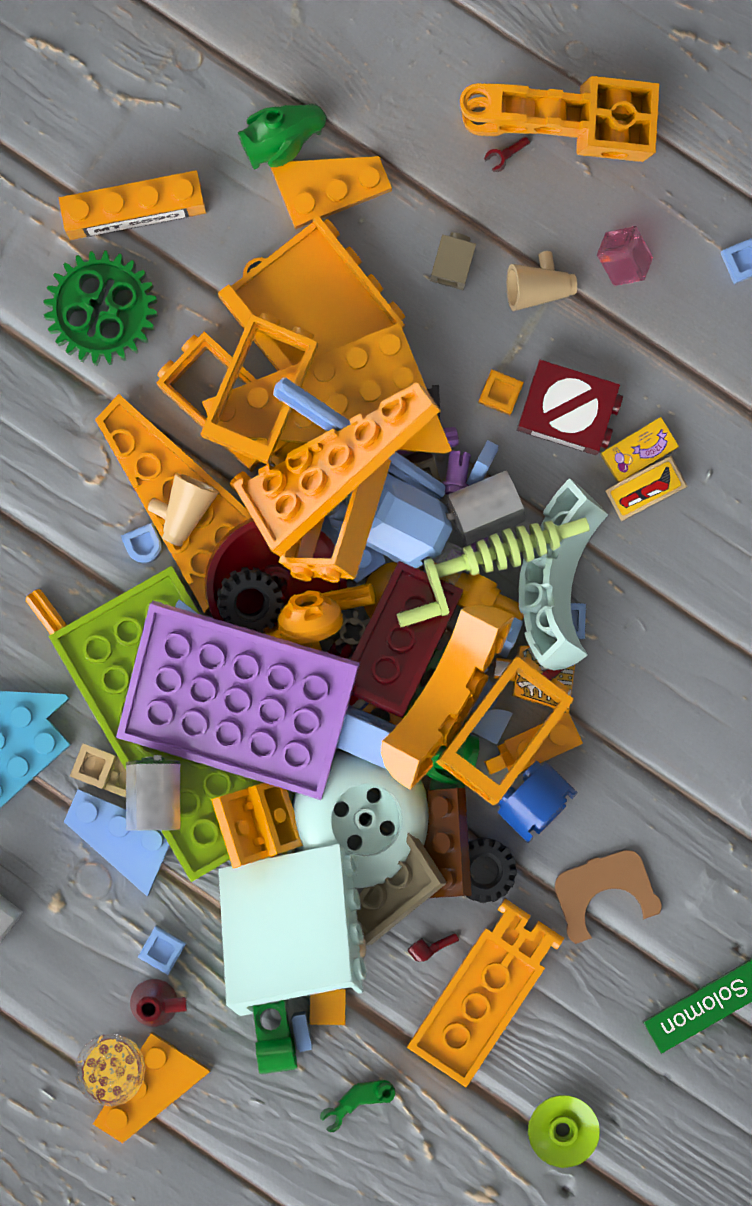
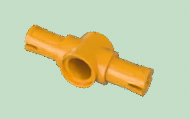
(483, 591)

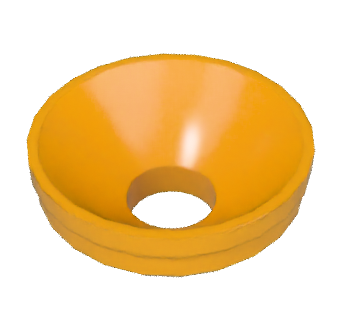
(309, 618)

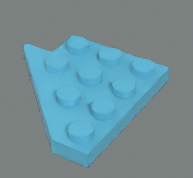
(27, 738)

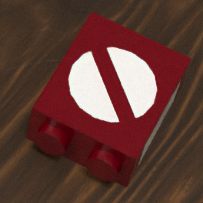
(570, 408)

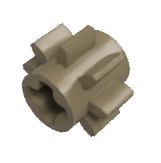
(354, 622)

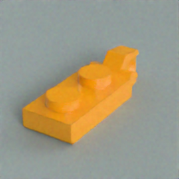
(560, 739)

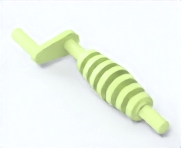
(484, 556)

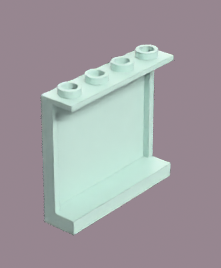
(290, 927)

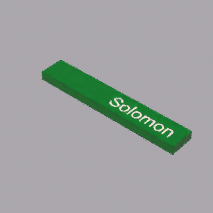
(701, 1008)

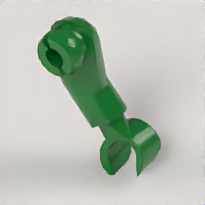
(359, 1094)

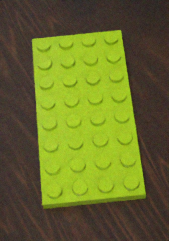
(101, 659)

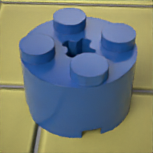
(536, 800)

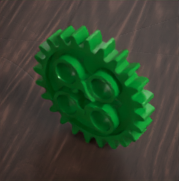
(71, 298)

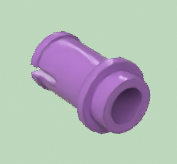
(457, 471)

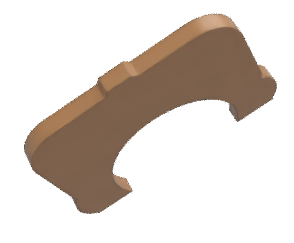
(616, 871)

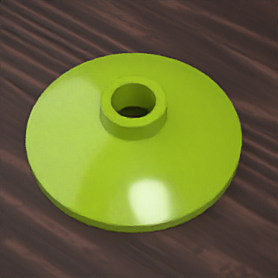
(570, 1148)

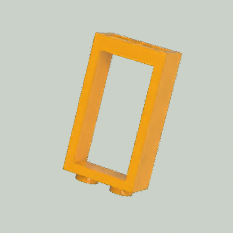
(269, 326)
(171, 373)
(350, 540)
(471, 775)

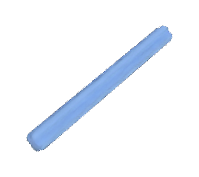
(329, 419)

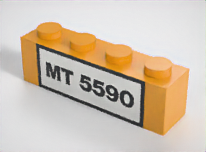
(132, 205)

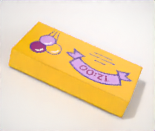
(639, 450)

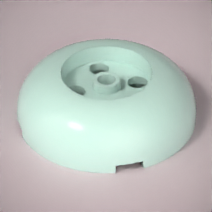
(349, 783)

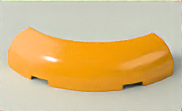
(448, 694)

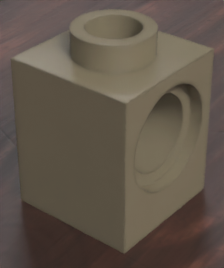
(453, 260)

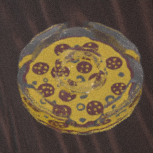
(110, 1070)

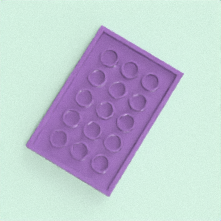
(237, 699)

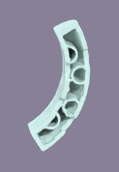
(548, 581)

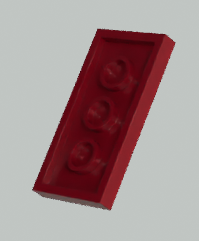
(397, 656)

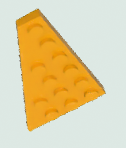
(347, 380)

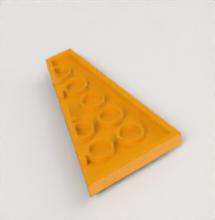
(150, 465)
(327, 469)

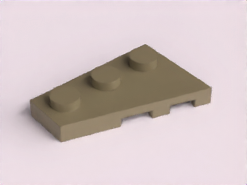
(396, 898)

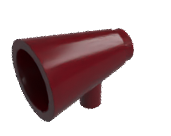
(163, 998)

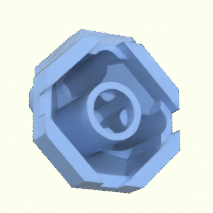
(405, 525)

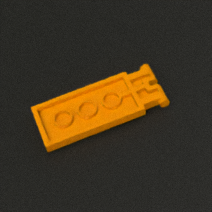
(484, 994)

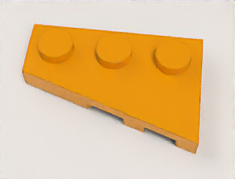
(329, 186)
(166, 1078)

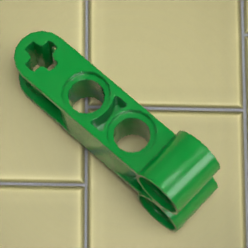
(274, 1047)

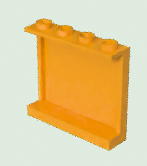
(315, 288)

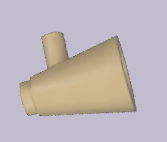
(536, 286)
(186, 507)

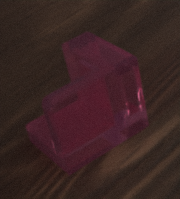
(625, 256)

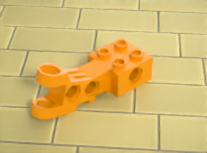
(607, 117)

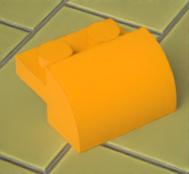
(256, 823)

